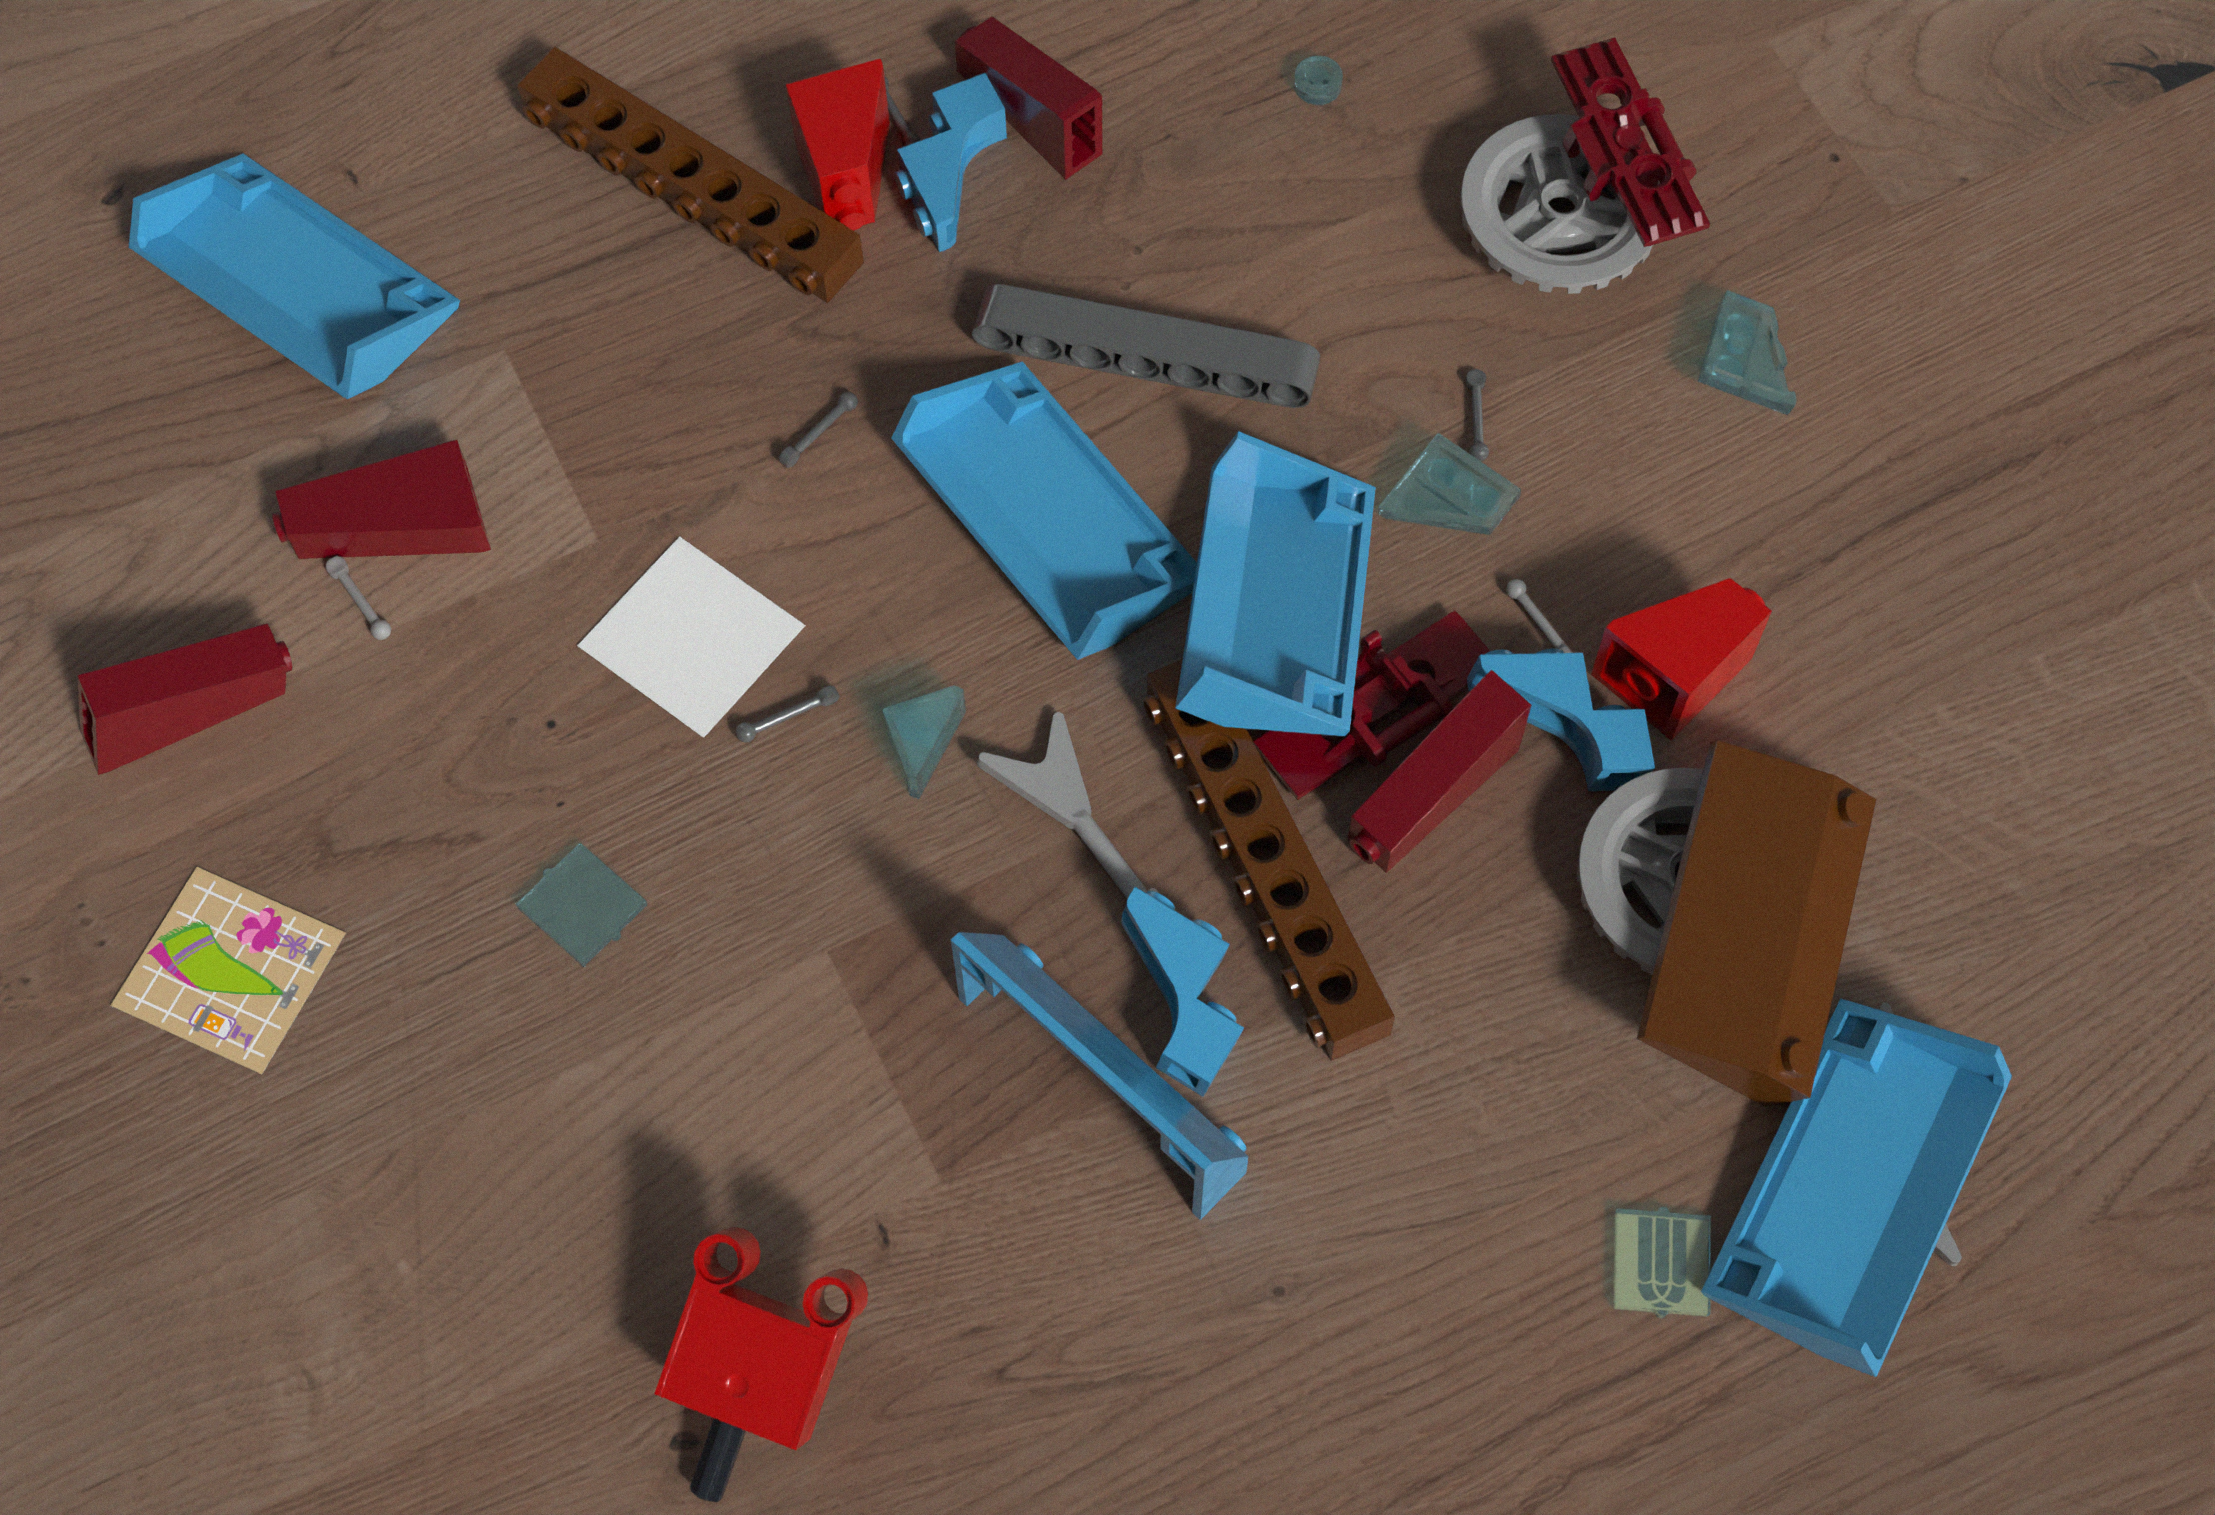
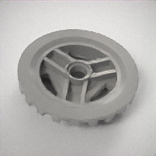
(1525, 242)
(1625, 851)

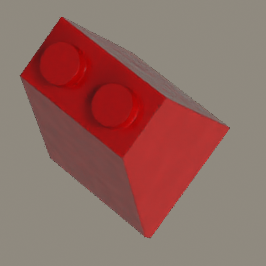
(843, 139)
(1681, 652)

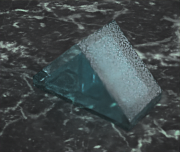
(921, 733)

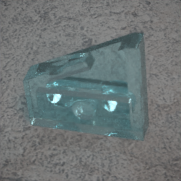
(1747, 355)
(1450, 491)

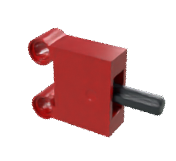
(753, 1357)

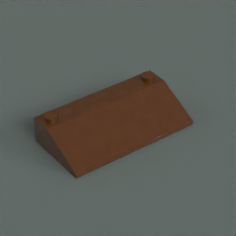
(1758, 923)

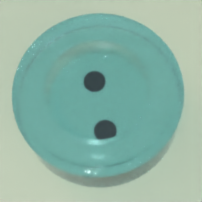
(1318, 80)

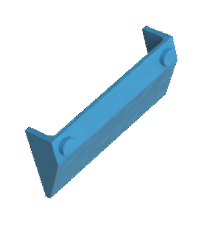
(289, 272)
(1046, 506)
(1277, 593)
(1203, 1151)
(1860, 1184)

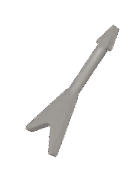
(1061, 793)

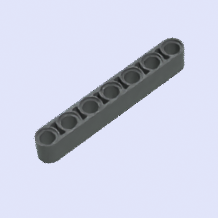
(1147, 346)

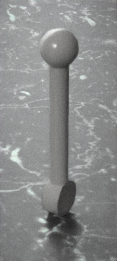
(339, 570)
(1517, 590)

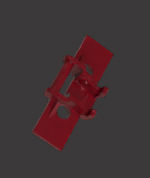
(1649, 185)
(1381, 688)

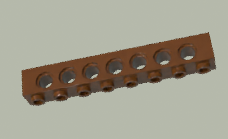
(659, 155)
(1334, 1024)

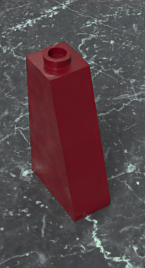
(1040, 96)
(386, 509)
(177, 693)
(1441, 772)

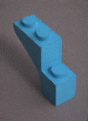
(932, 170)
(1607, 741)
(1182, 962)

